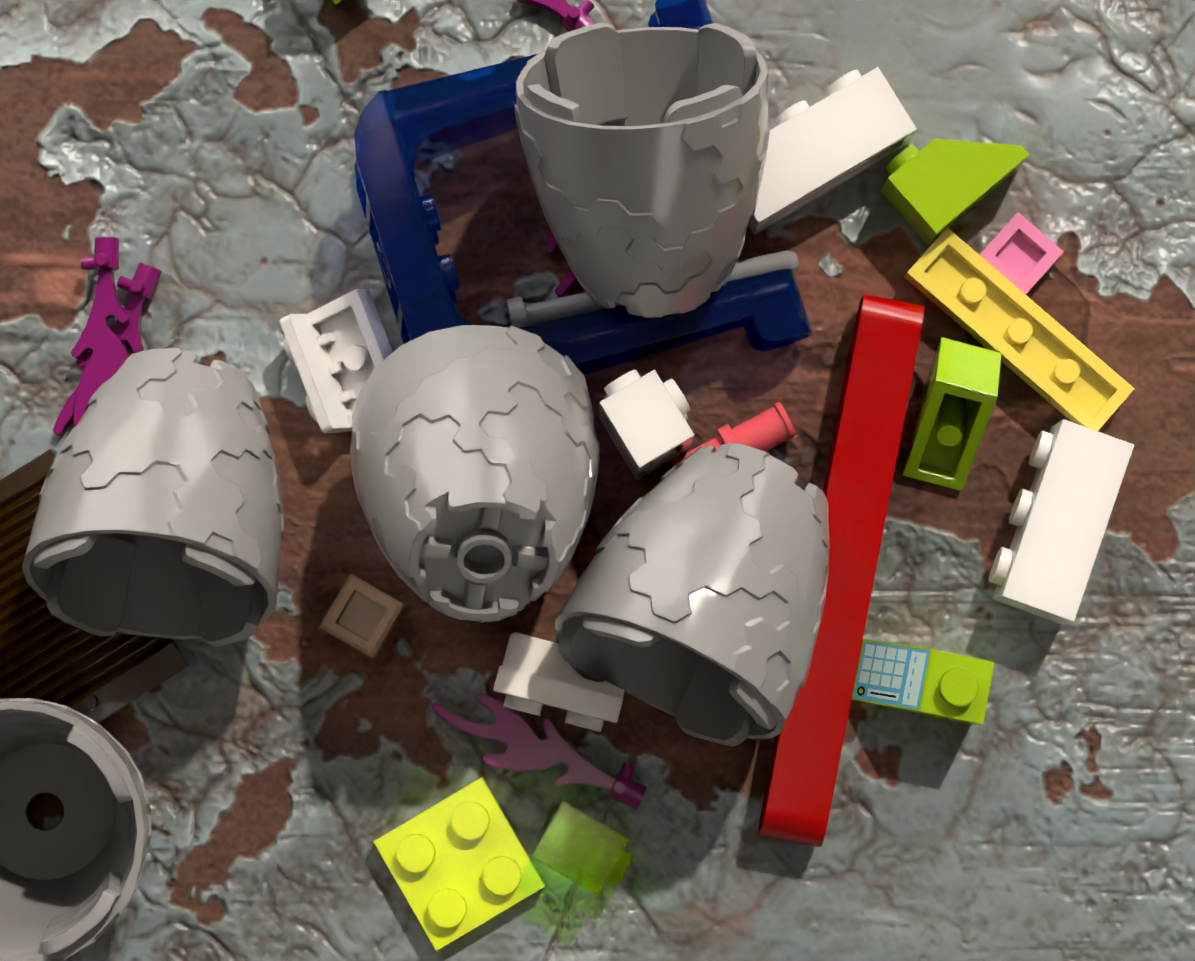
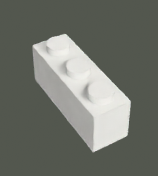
(829, 143)
(1060, 521)

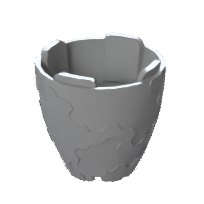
(647, 157)
(476, 466)
(163, 507)
(708, 595)
(74, 878)

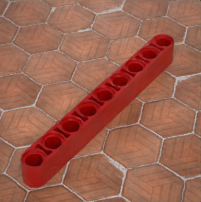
(858, 497)

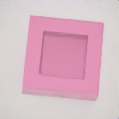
(1021, 253)

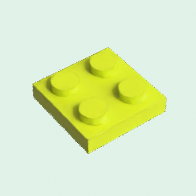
(459, 863)

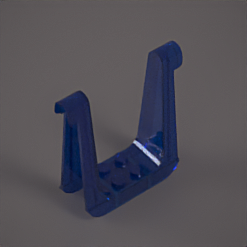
(431, 118)

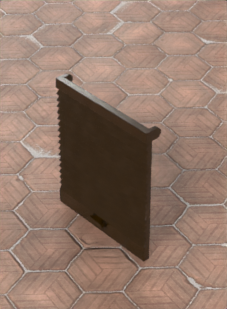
(53, 658)

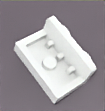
(336, 355)
(539, 675)

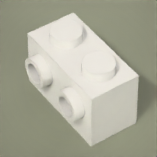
(646, 420)

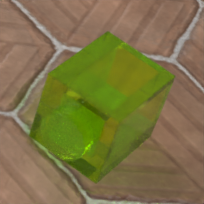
(583, 849)

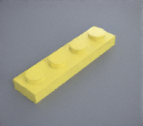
(1020, 330)

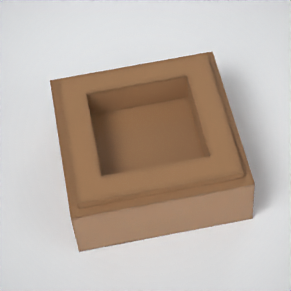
(362, 616)

